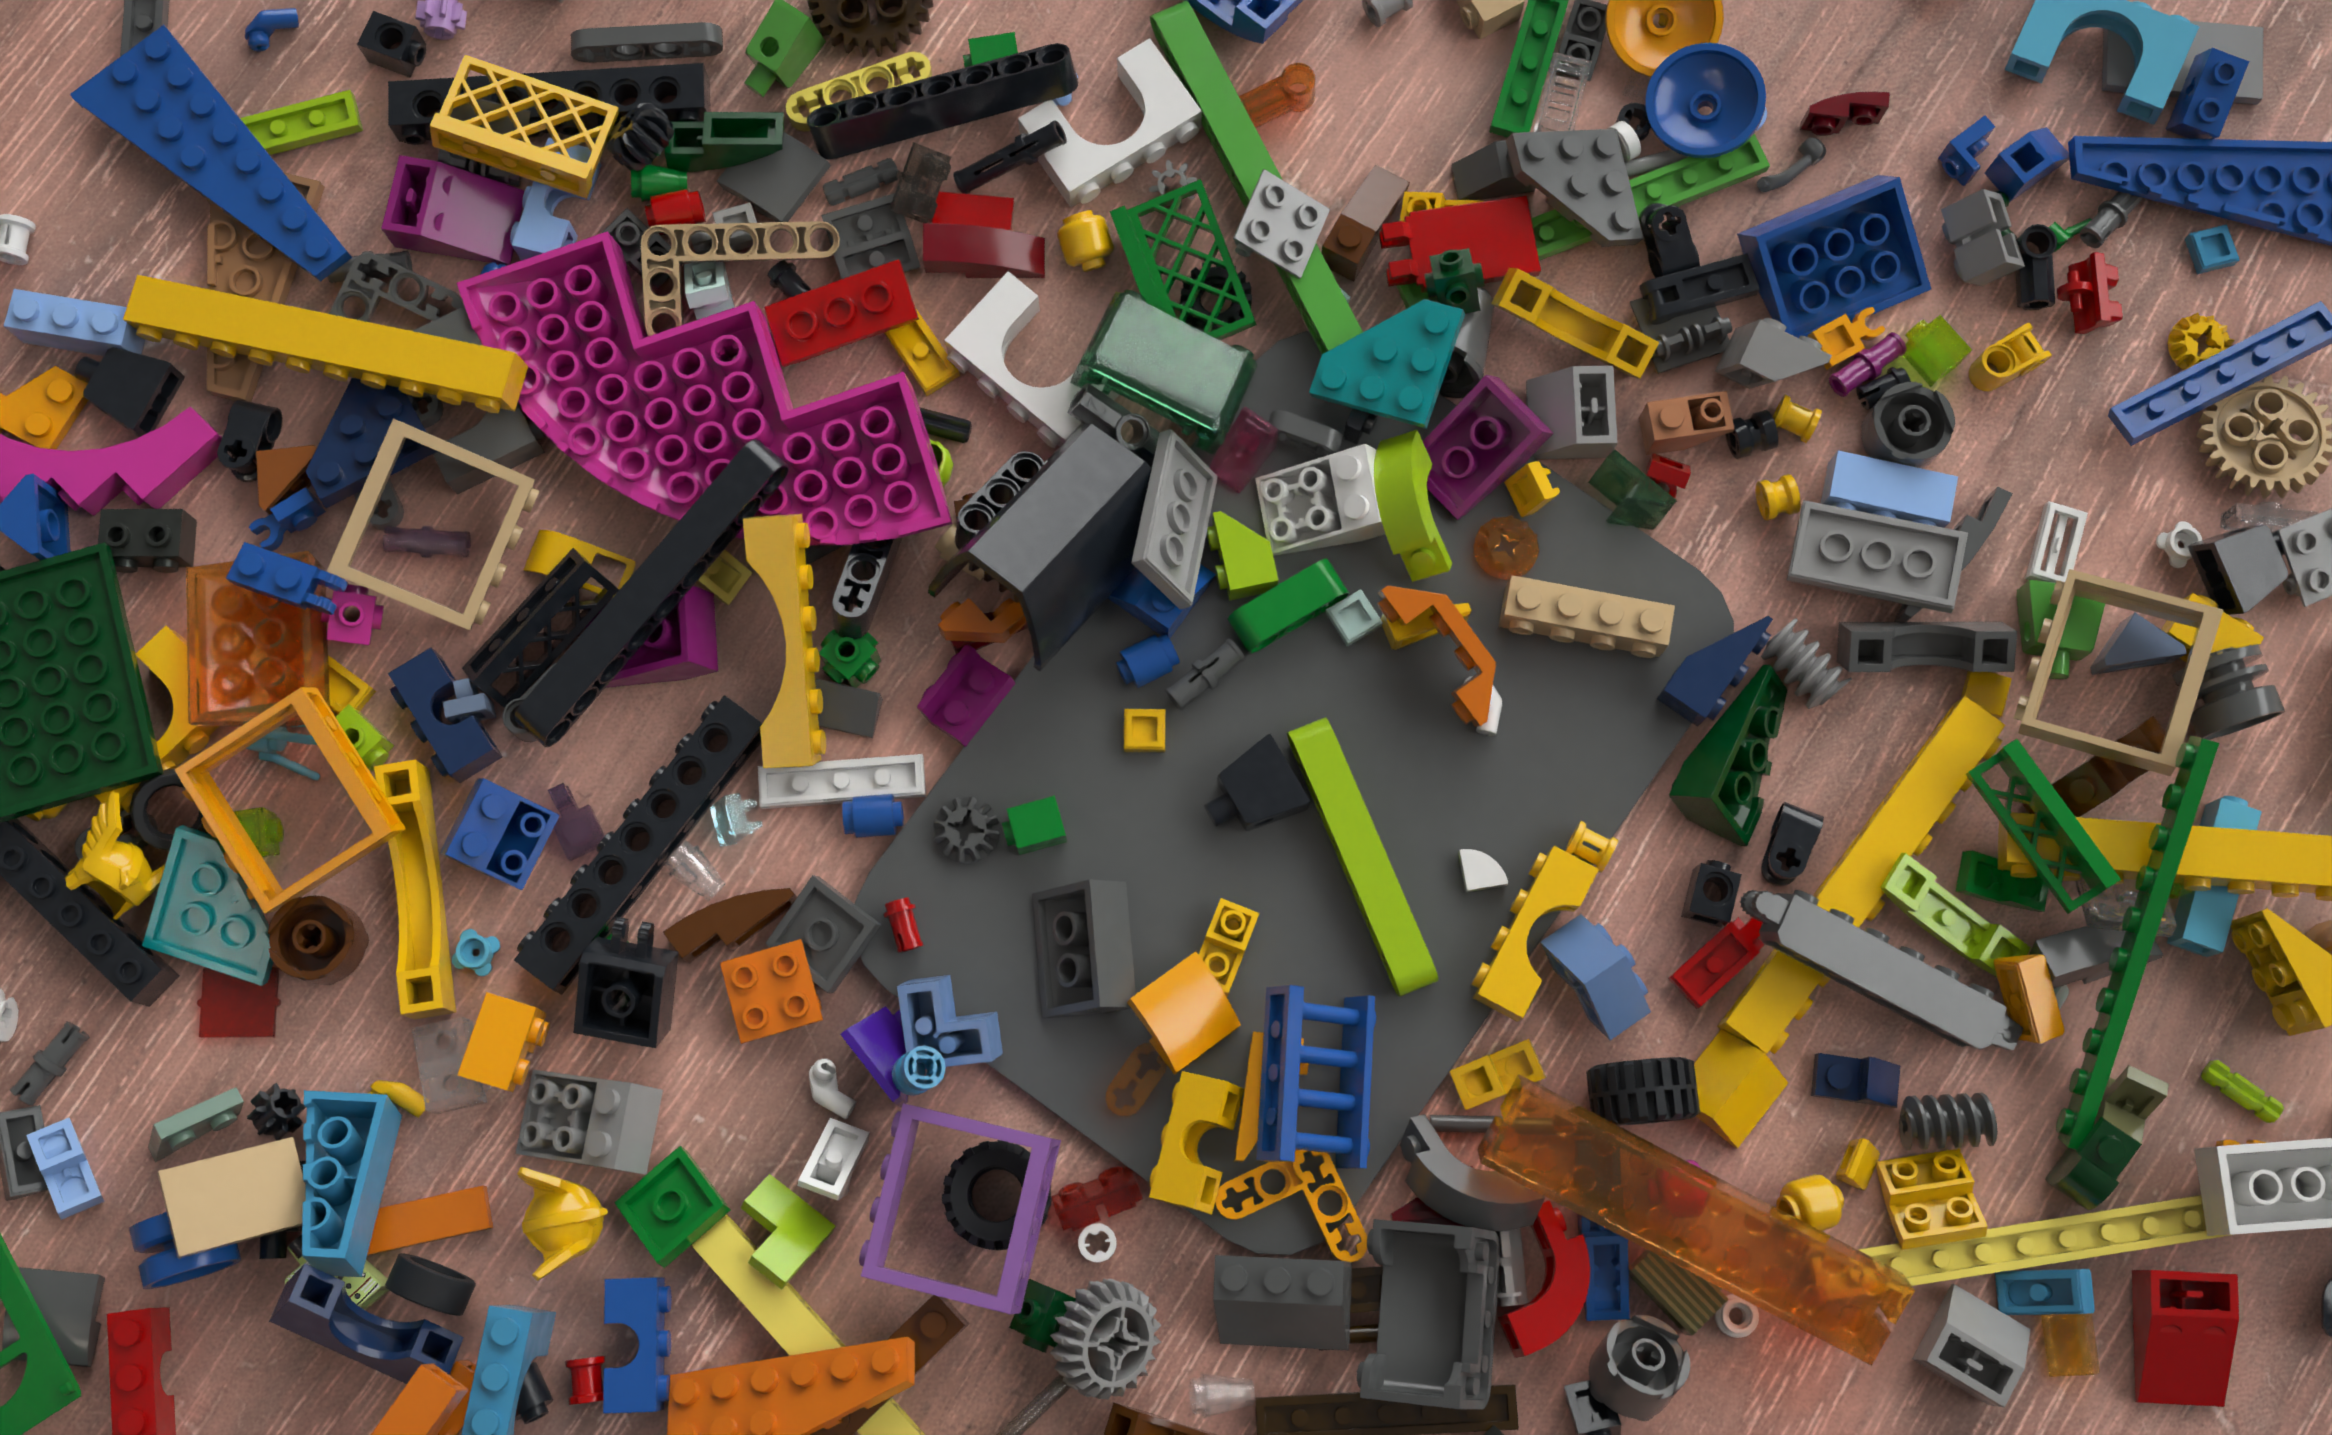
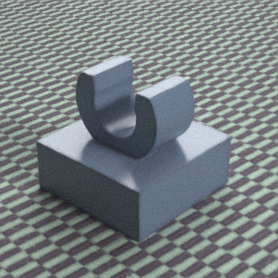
(468, 703)

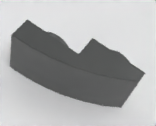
(1584, 33)
(627, 232)

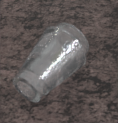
(694, 871)
(1219, 1394)

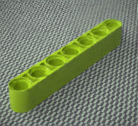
(1362, 857)

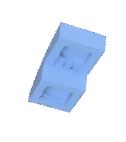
(65, 1168)

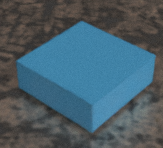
(2212, 249)

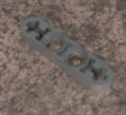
(646, 42)

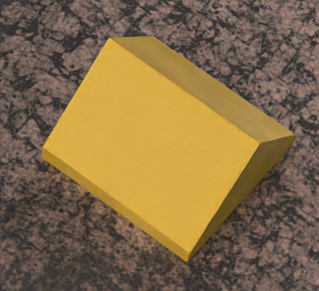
(1735, 1086)

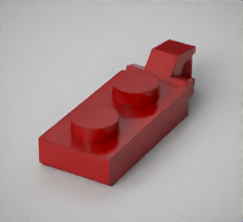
(1718, 961)

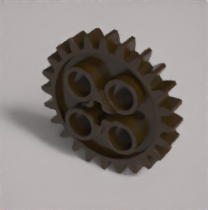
(860, 32)

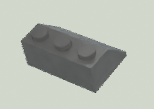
(1084, 948)
(1283, 1302)

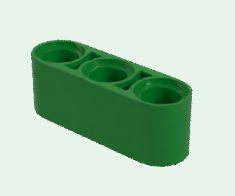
(1288, 606)

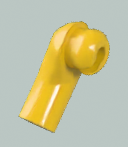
(400, 1095)

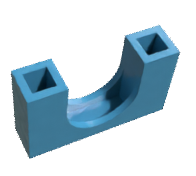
(508, 1346)

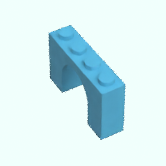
(2155, 38)

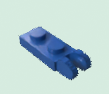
(283, 578)

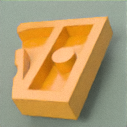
(43, 408)

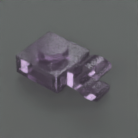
(577, 828)

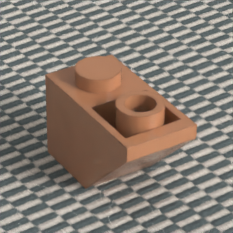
(1685, 422)

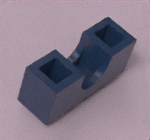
(460, 747)

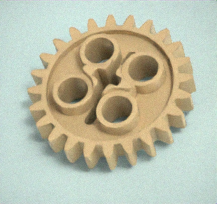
(2241, 456)

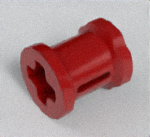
(586, 1379)

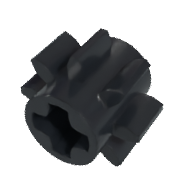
(276, 1111)

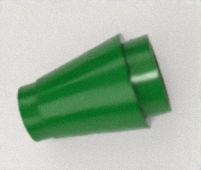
(655, 181)

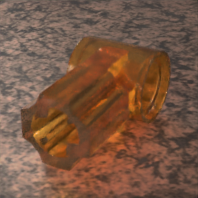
(1276, 97)

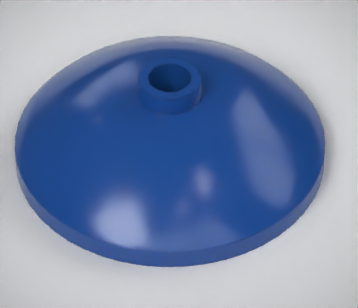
(1712, 78)

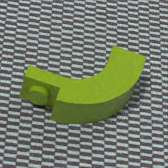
(1404, 506)

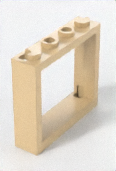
(370, 496)
(2136, 599)

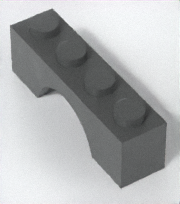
(1949, 644)

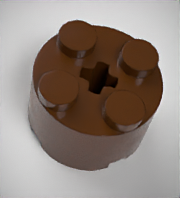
(294, 945)

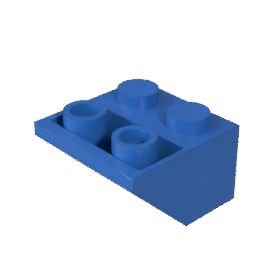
(499, 833)

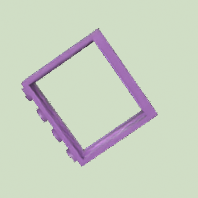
(1025, 1227)

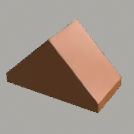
(282, 474)

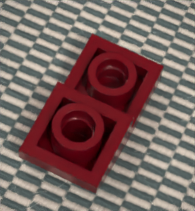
(1831, 113)

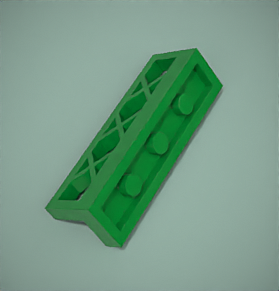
(2056, 818)

